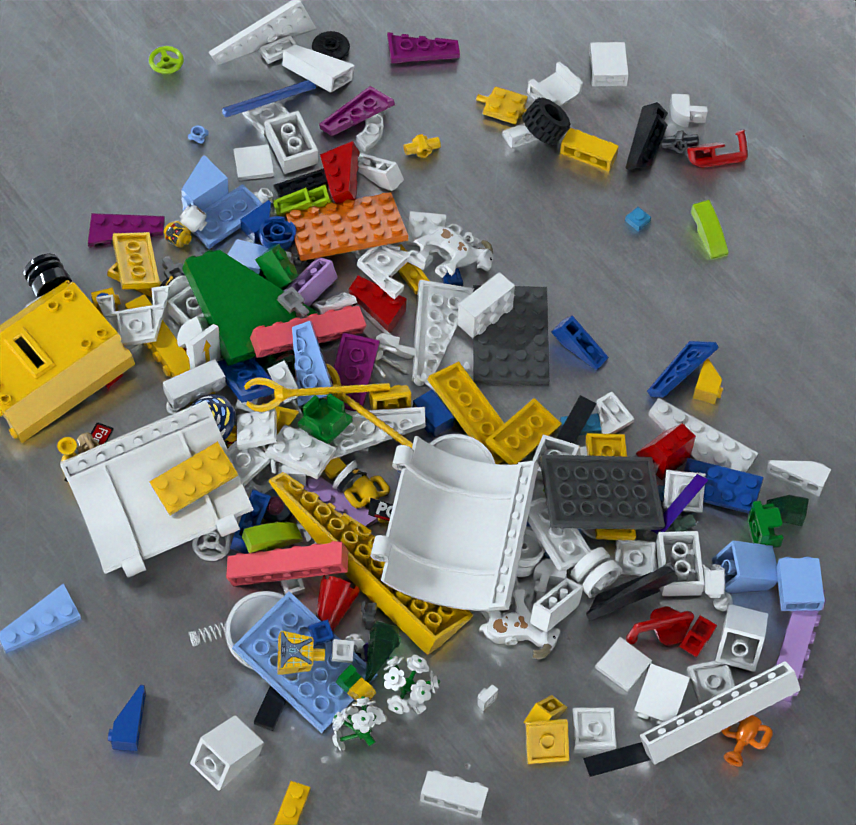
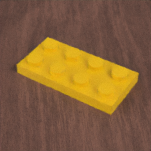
(135, 260)
(523, 432)
(193, 478)

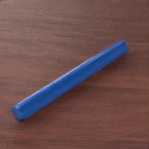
(268, 98)

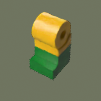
(354, 684)

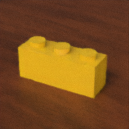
(589, 149)

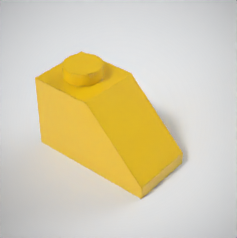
(708, 384)
(546, 709)

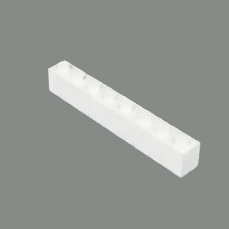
(720, 712)

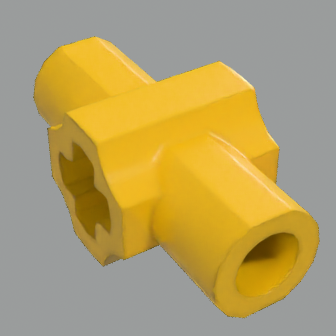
(422, 146)

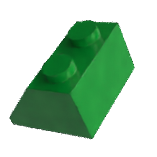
(277, 266)

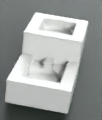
(393, 341)

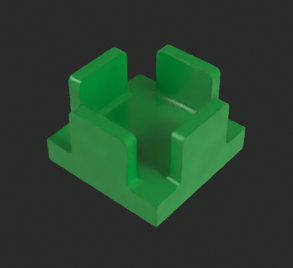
(324, 418)
(761, 523)

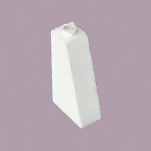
(318, 68)

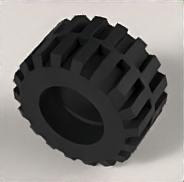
(546, 121)

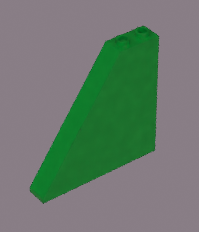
(234, 301)

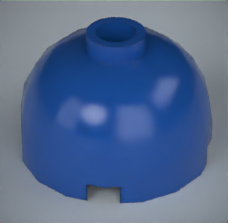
(277, 231)

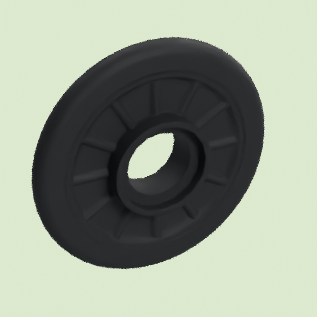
(331, 37)

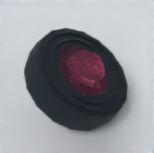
(276, 509)

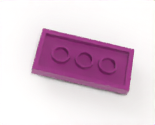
(356, 363)

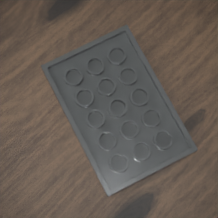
(517, 344)
(601, 492)

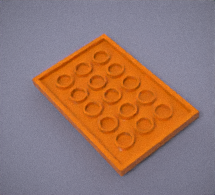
(347, 226)

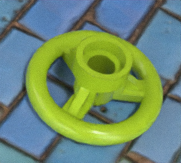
(166, 65)

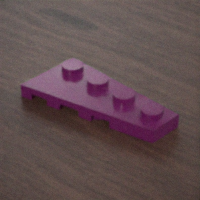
(414, 49)
(356, 110)
(104, 225)

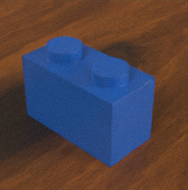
(437, 415)

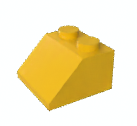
(396, 398)

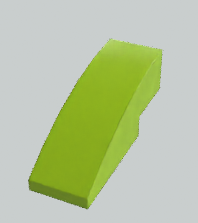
(302, 200)
(709, 229)
(271, 536)

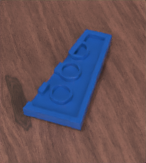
(683, 364)

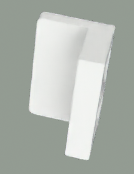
(518, 136)

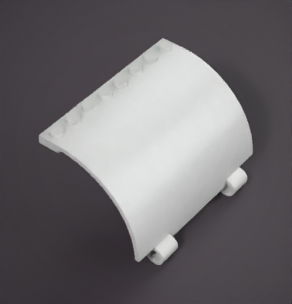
(123, 507)
(455, 528)

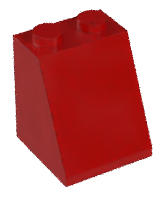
(669, 449)

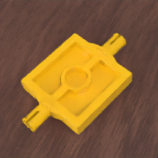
(504, 105)

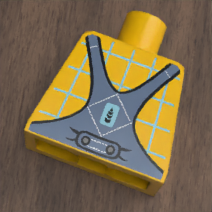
(296, 653)

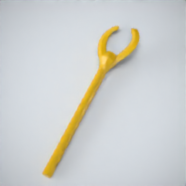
(282, 393)
(364, 412)

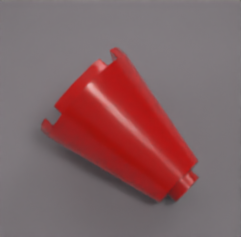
(335, 599)

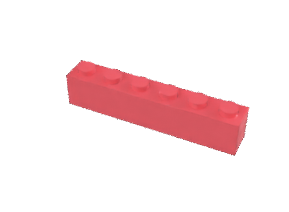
(327, 327)
(287, 563)

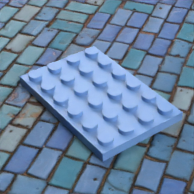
(310, 692)

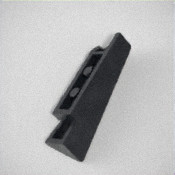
(647, 136)
(631, 591)

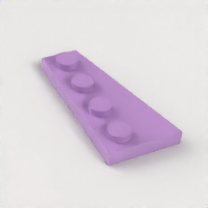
(330, 495)

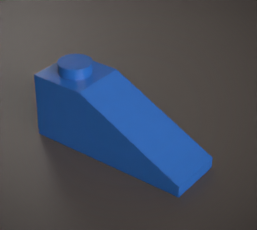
(579, 342)
(253, 518)
(128, 723)

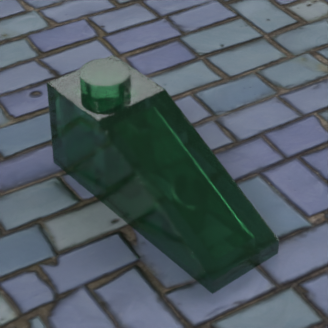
(382, 642)

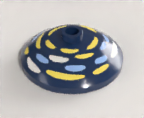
(222, 412)

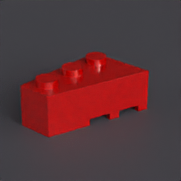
(341, 171)
(378, 303)

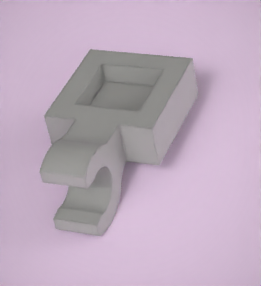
(170, 267)
(293, 301)

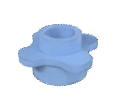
(198, 134)

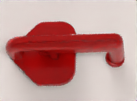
(720, 159)
(668, 624)

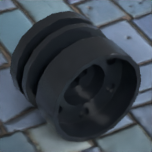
(45, 273)

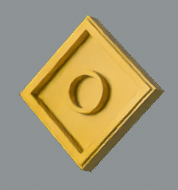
(547, 741)

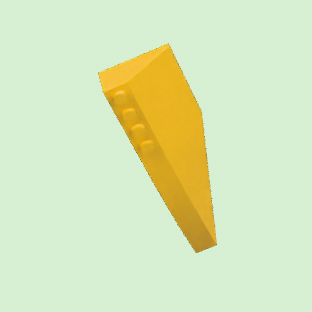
(329, 525)

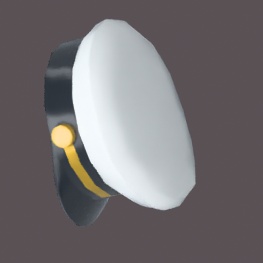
(176, 284)
(348, 477)

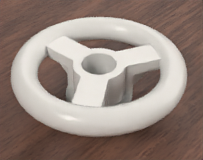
(213, 535)

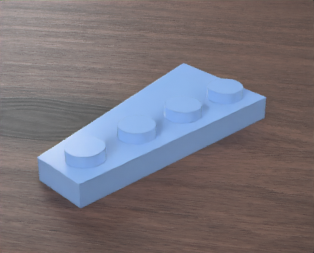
(309, 361)
(42, 619)

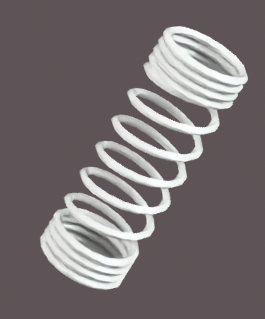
(195, 640)

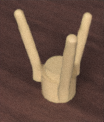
(86, 442)

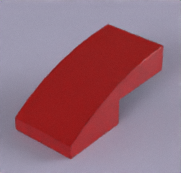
(698, 636)

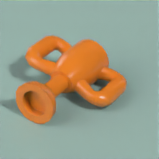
(745, 735)

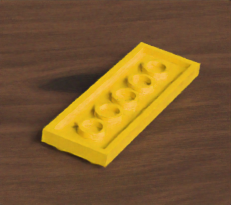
(467, 404)
(609, 446)

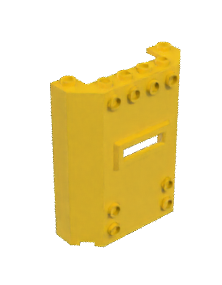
(78, 357)

